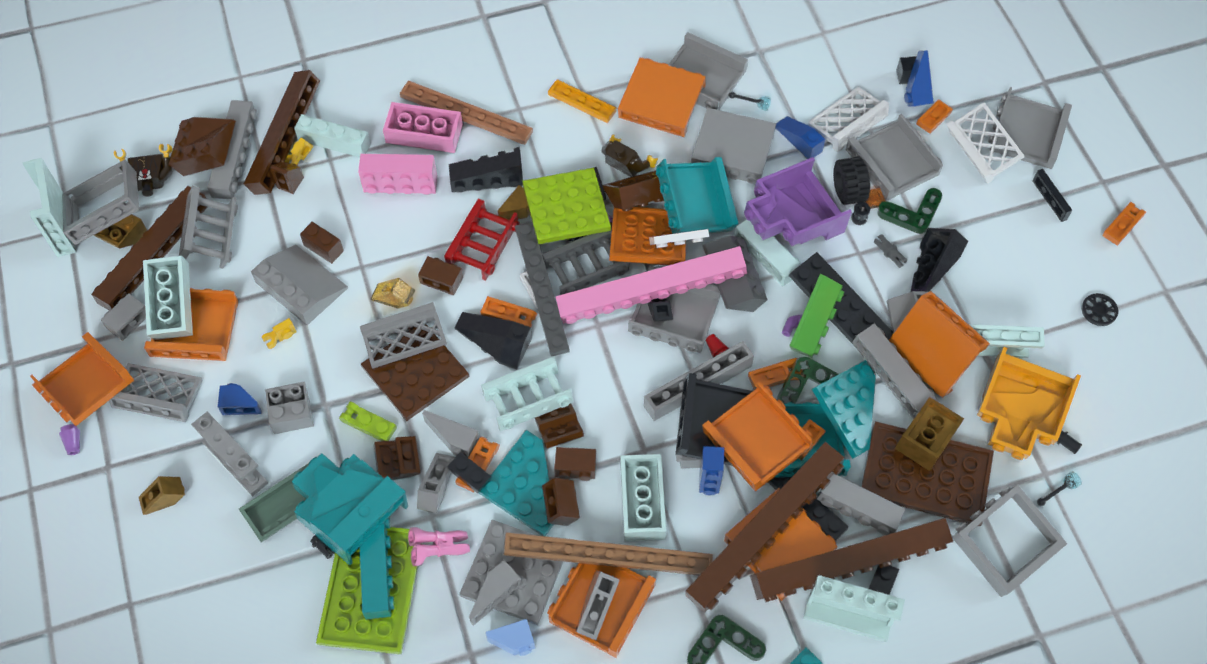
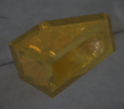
(393, 293)

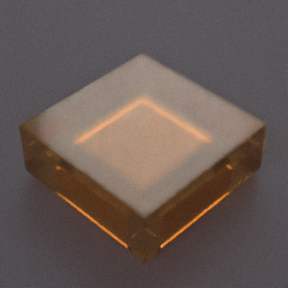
(875, 198)

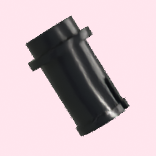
(1069, 442)
(321, 546)

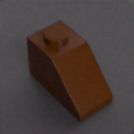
(287, 176)

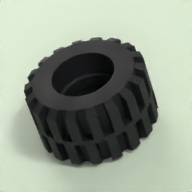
(851, 180)

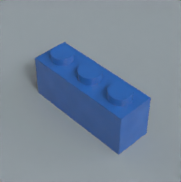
(711, 470)

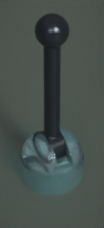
(763, 102)
(1070, 481)

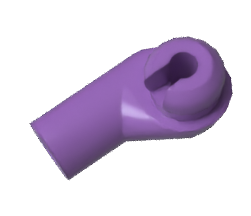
(791, 323)

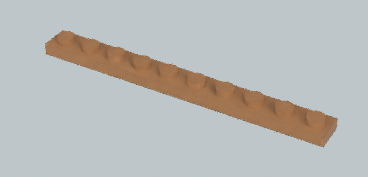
(606, 554)

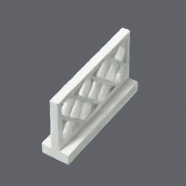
(858, 125)
(975, 154)

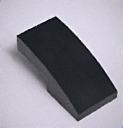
(660, 309)

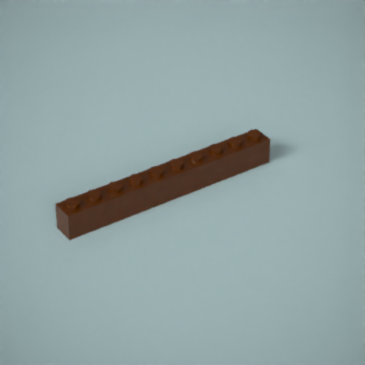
(764, 527)
(852, 558)

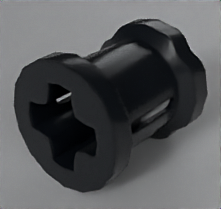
(862, 214)

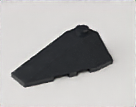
(939, 252)
(498, 337)

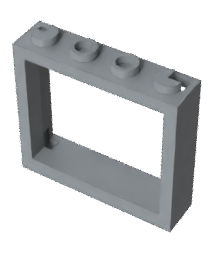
(81, 229)
(981, 562)

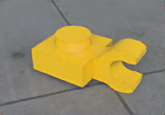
(299, 151)
(280, 332)

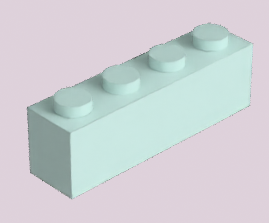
(332, 136)
(768, 253)

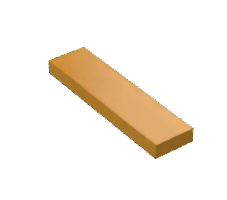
(582, 101)

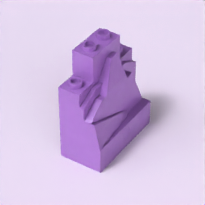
(795, 206)

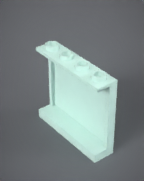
(49, 217)
(853, 608)

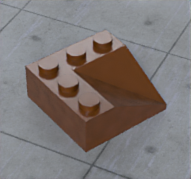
(201, 144)

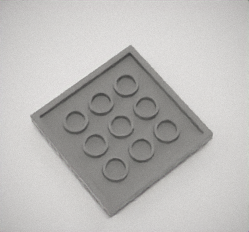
(536, 575)

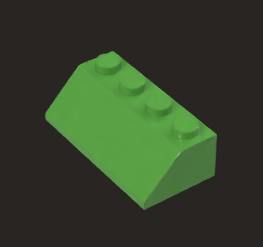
(816, 316)

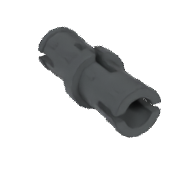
(890, 251)

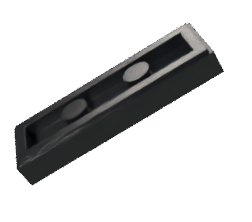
(1052, 195)

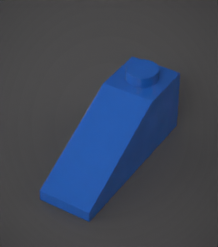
(919, 83)
(801, 136)

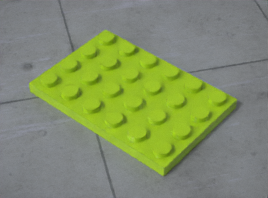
(342, 615)

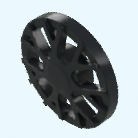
(1099, 309)

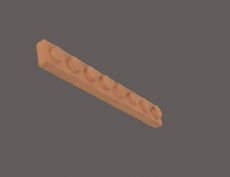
(470, 113)

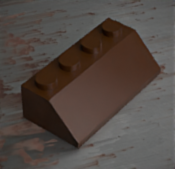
(634, 191)

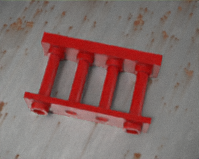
(471, 226)

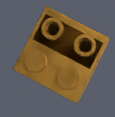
(124, 232)

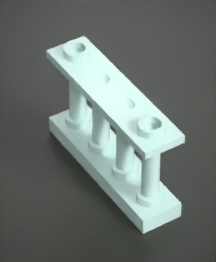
(1015, 338)
(522, 378)

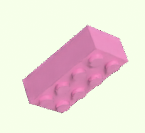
(423, 127)
(398, 173)

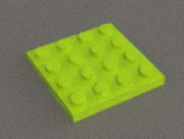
(566, 205)

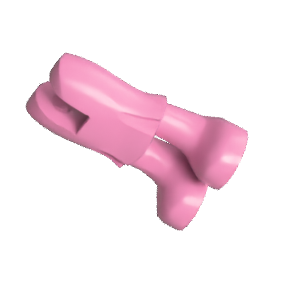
(441, 545)

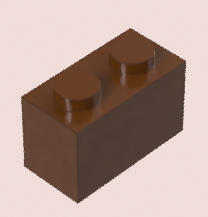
(321, 242)
(440, 275)
(575, 463)
(560, 501)

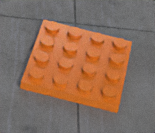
(632, 233)

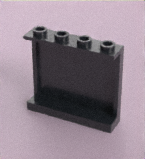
(701, 403)

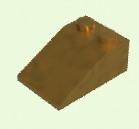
(929, 433)

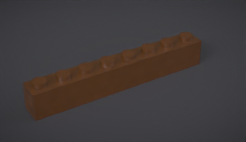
(281, 131)
(153, 245)

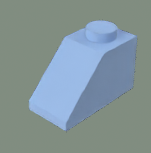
(513, 638)

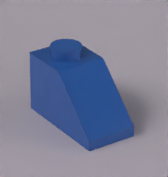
(236, 401)

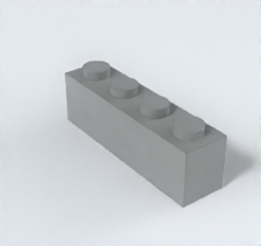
(862, 505)

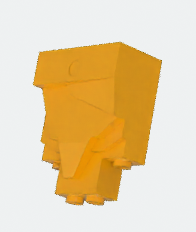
(1025, 404)

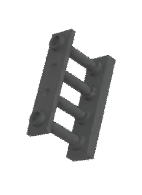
(576, 248)

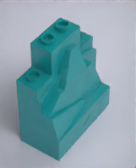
(345, 502)

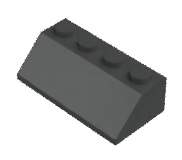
(740, 293)

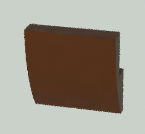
(559, 426)
(397, 458)

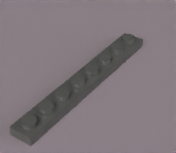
(542, 290)

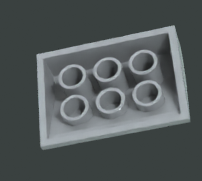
(298, 283)

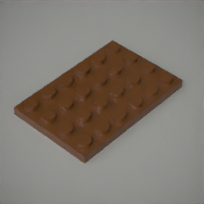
(951, 488)

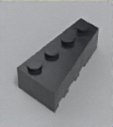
(487, 172)

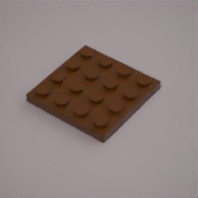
(418, 379)

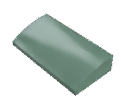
(273, 508)

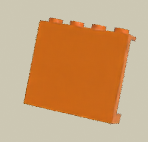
(661, 96)
(211, 325)
(937, 343)
(83, 382)
(759, 436)
(798, 542)
(622, 613)

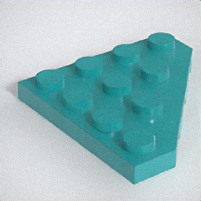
(849, 406)
(519, 482)

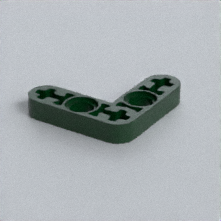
(913, 217)
(809, 373)
(726, 635)

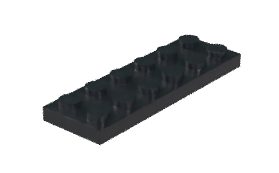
(852, 312)

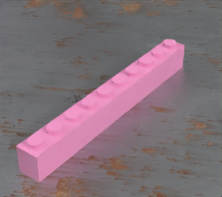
(651, 285)

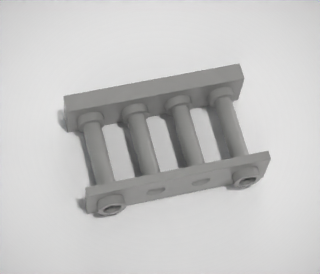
(190, 230)
(229, 453)

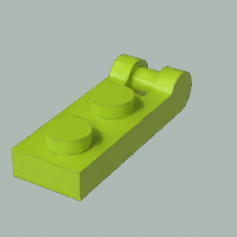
(368, 422)

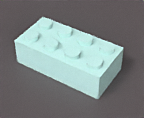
(167, 297)
(642, 497)

